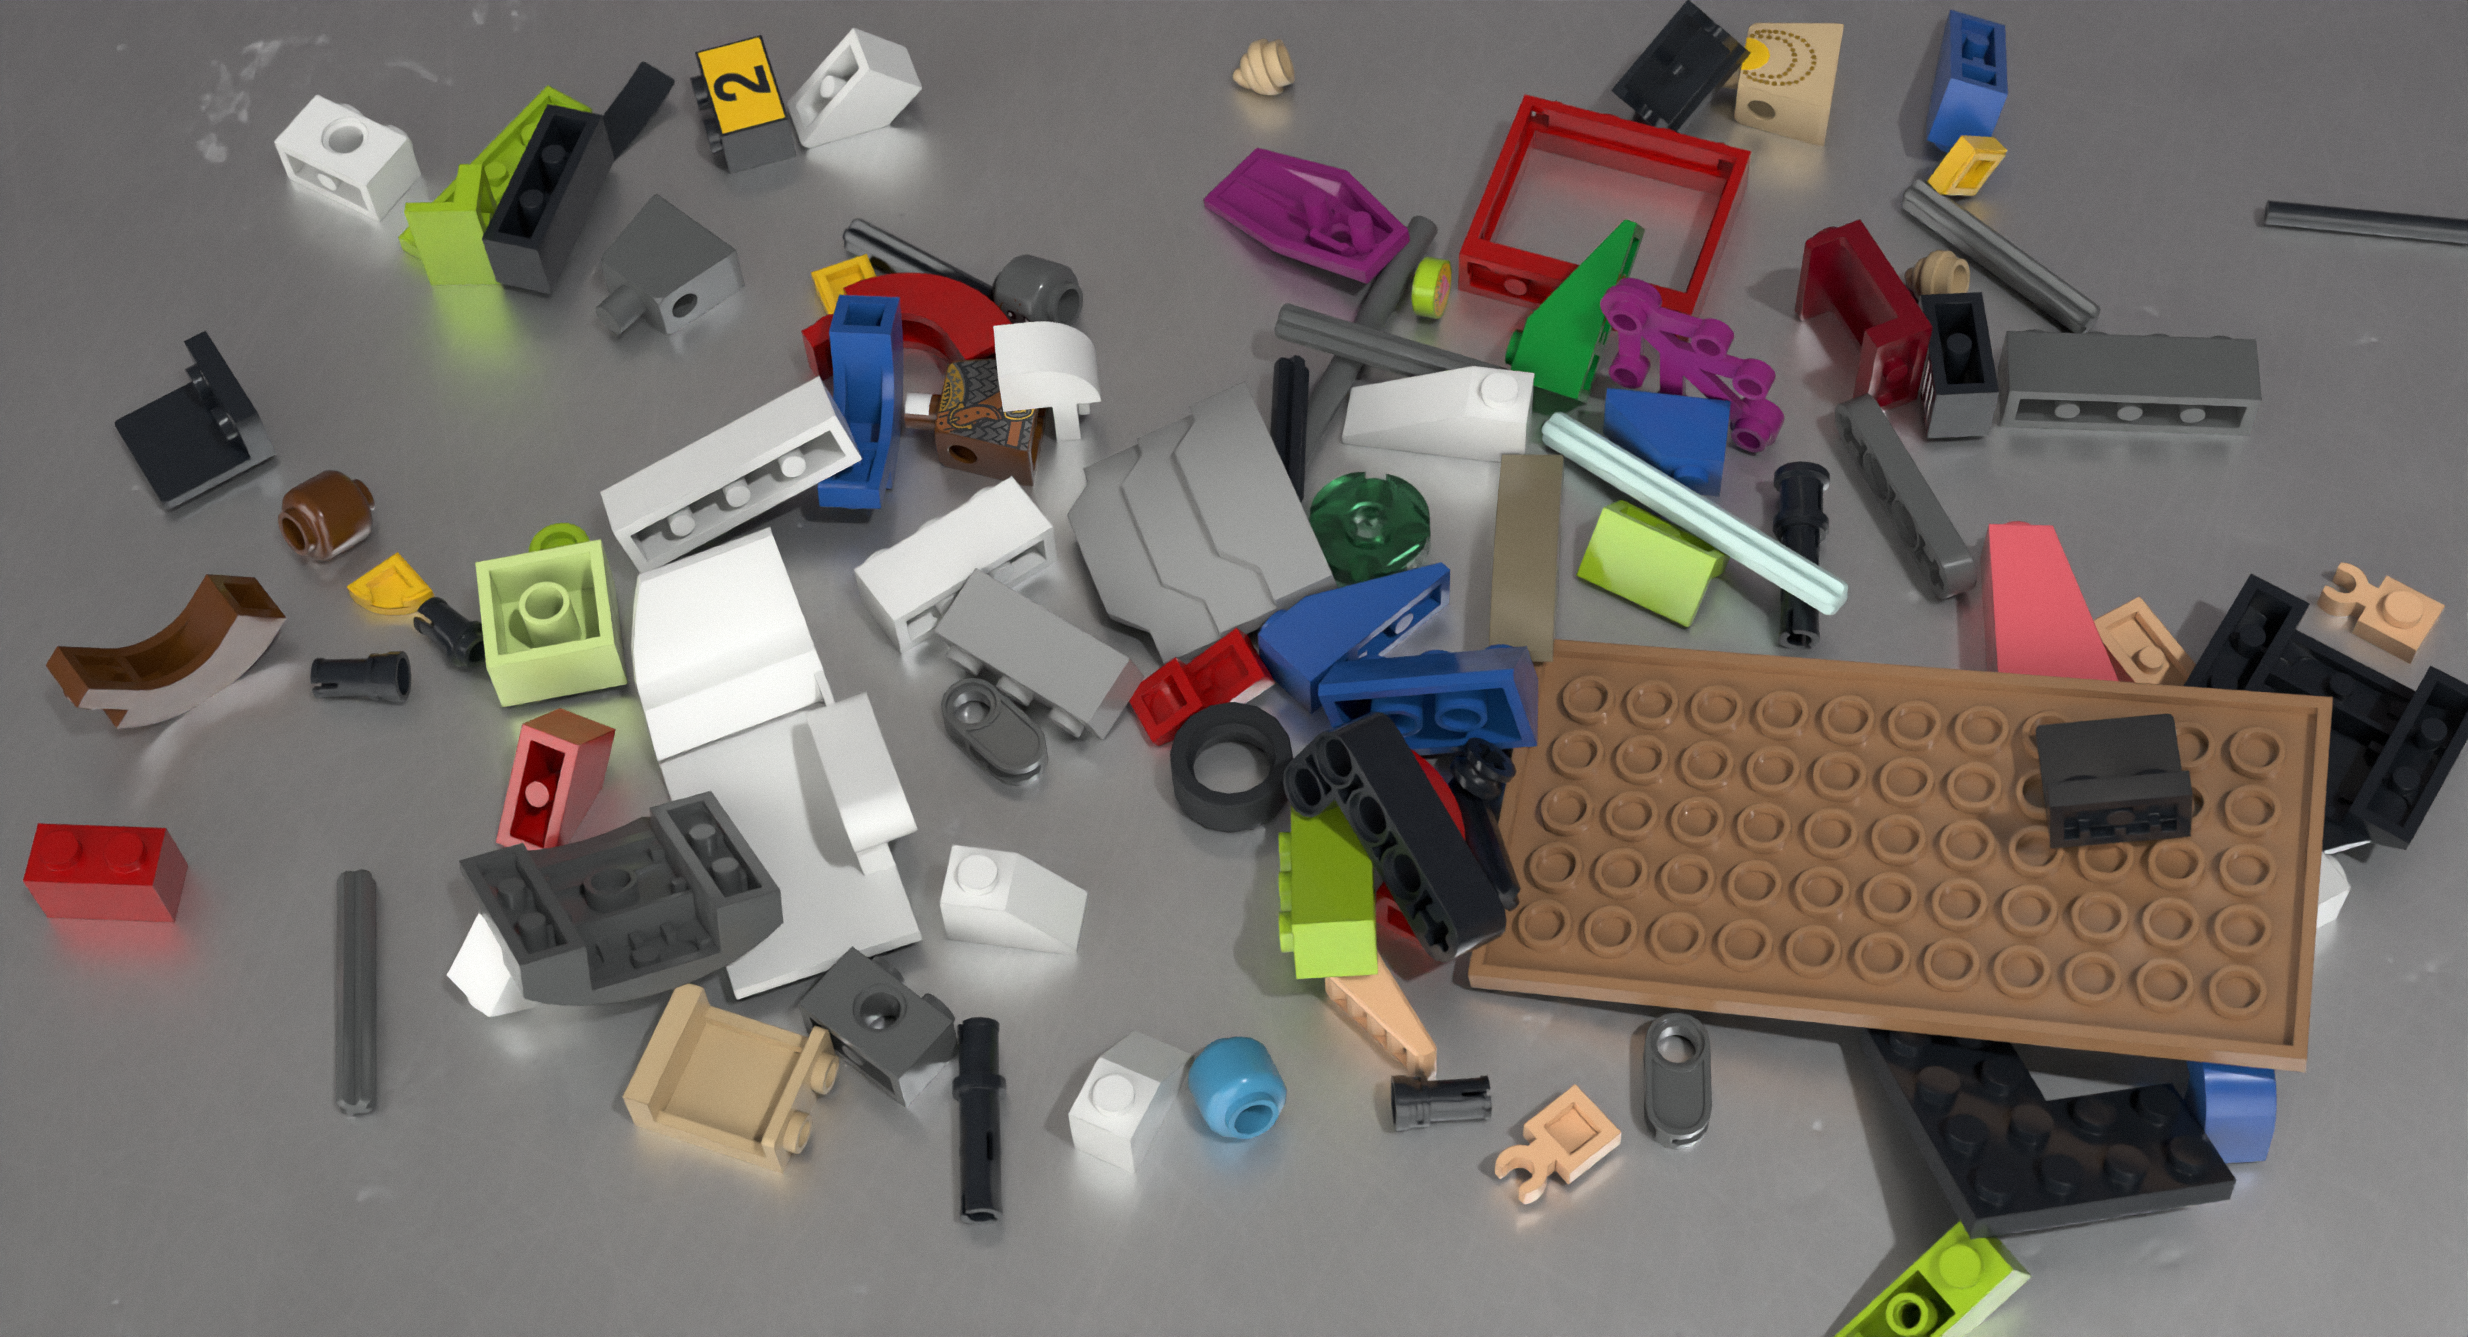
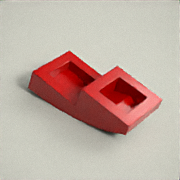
(1219, 675)

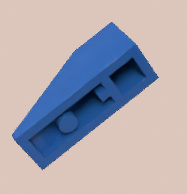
(1968, 80)
(1347, 625)

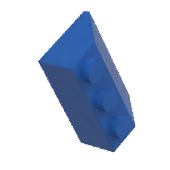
(1441, 696)

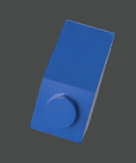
(1671, 433)

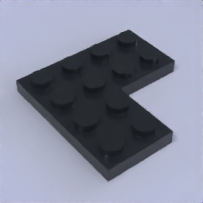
(2034, 1161)

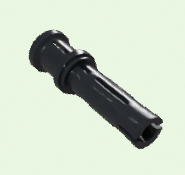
(1801, 528)

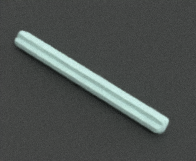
(1695, 514)

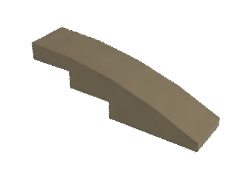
(1527, 554)

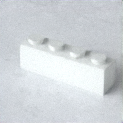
(730, 476)

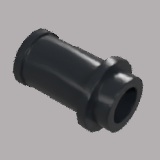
(452, 632)

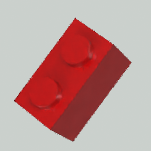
(106, 872)

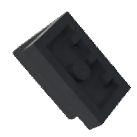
(196, 431)
(2113, 781)

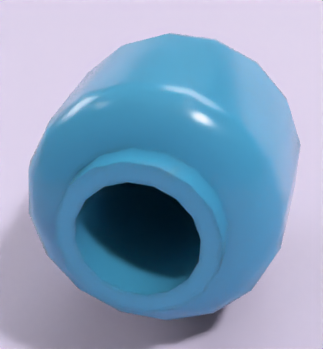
(1237, 1087)

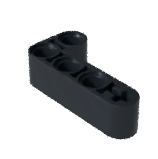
(1403, 830)

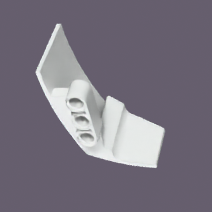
(803, 777)

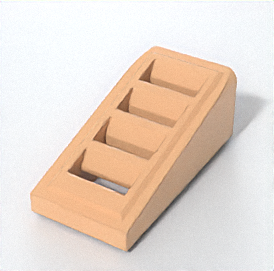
(1387, 1016)

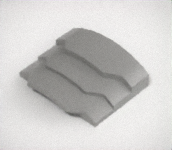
(1198, 529)

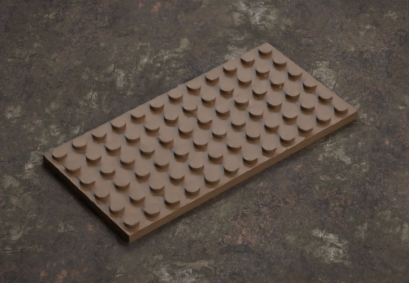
(1887, 857)

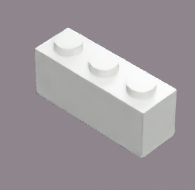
(921, 576)

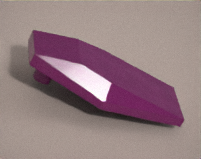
(1309, 214)

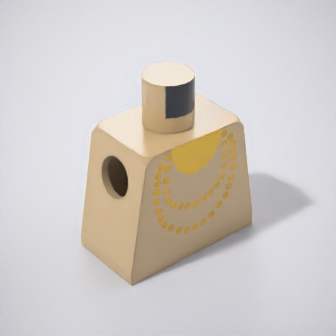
(1788, 79)

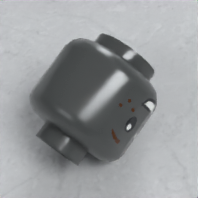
(1038, 291)

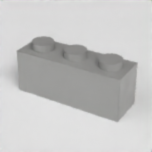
(1038, 656)

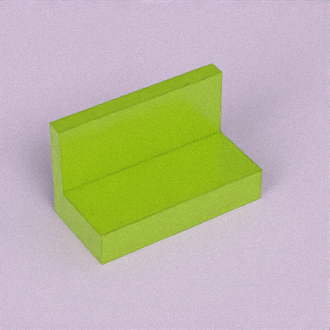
(452, 232)
(1651, 561)

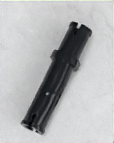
(979, 1096)

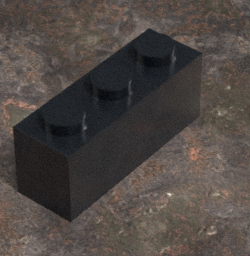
(548, 198)

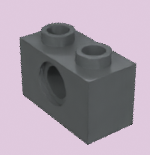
(895, 1057)

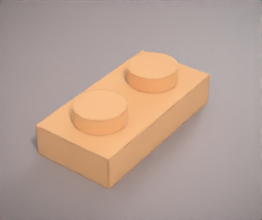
(2142, 646)

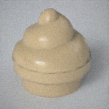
(1265, 67)
(1938, 274)

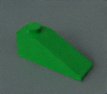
(1568, 330)

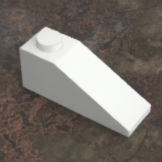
(1445, 413)

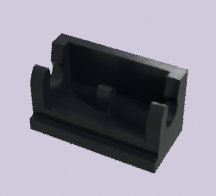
(1681, 70)

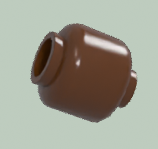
(326, 515)

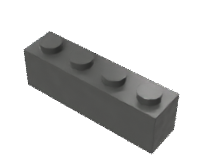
(2129, 382)

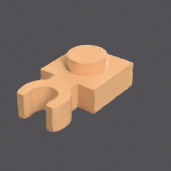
(2387, 616)
(1562, 1138)

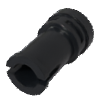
(378, 676)
(1420, 1101)

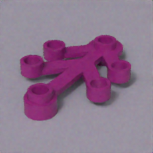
(1637, 314)

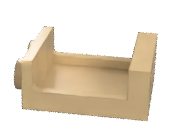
(730, 1081)

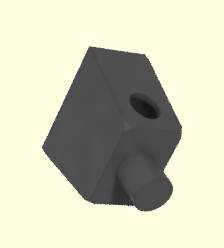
(666, 271)

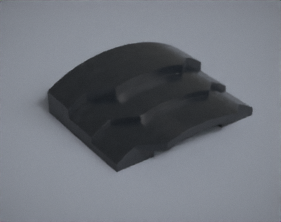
(2385, 739)

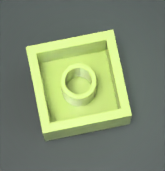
(550, 623)

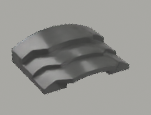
(627, 906)

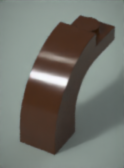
(181, 666)

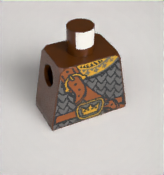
(973, 429)

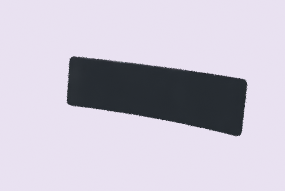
(635, 106)

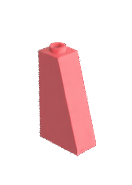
(2035, 607)

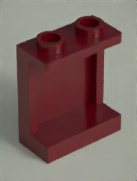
(1855, 281)

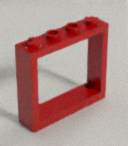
(1610, 142)

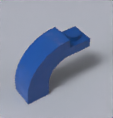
(869, 393)

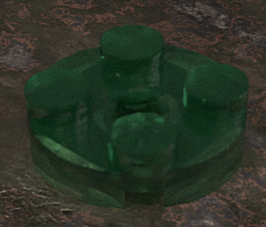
(1392, 503)

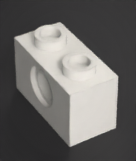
(348, 157)

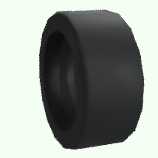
(1224, 724)

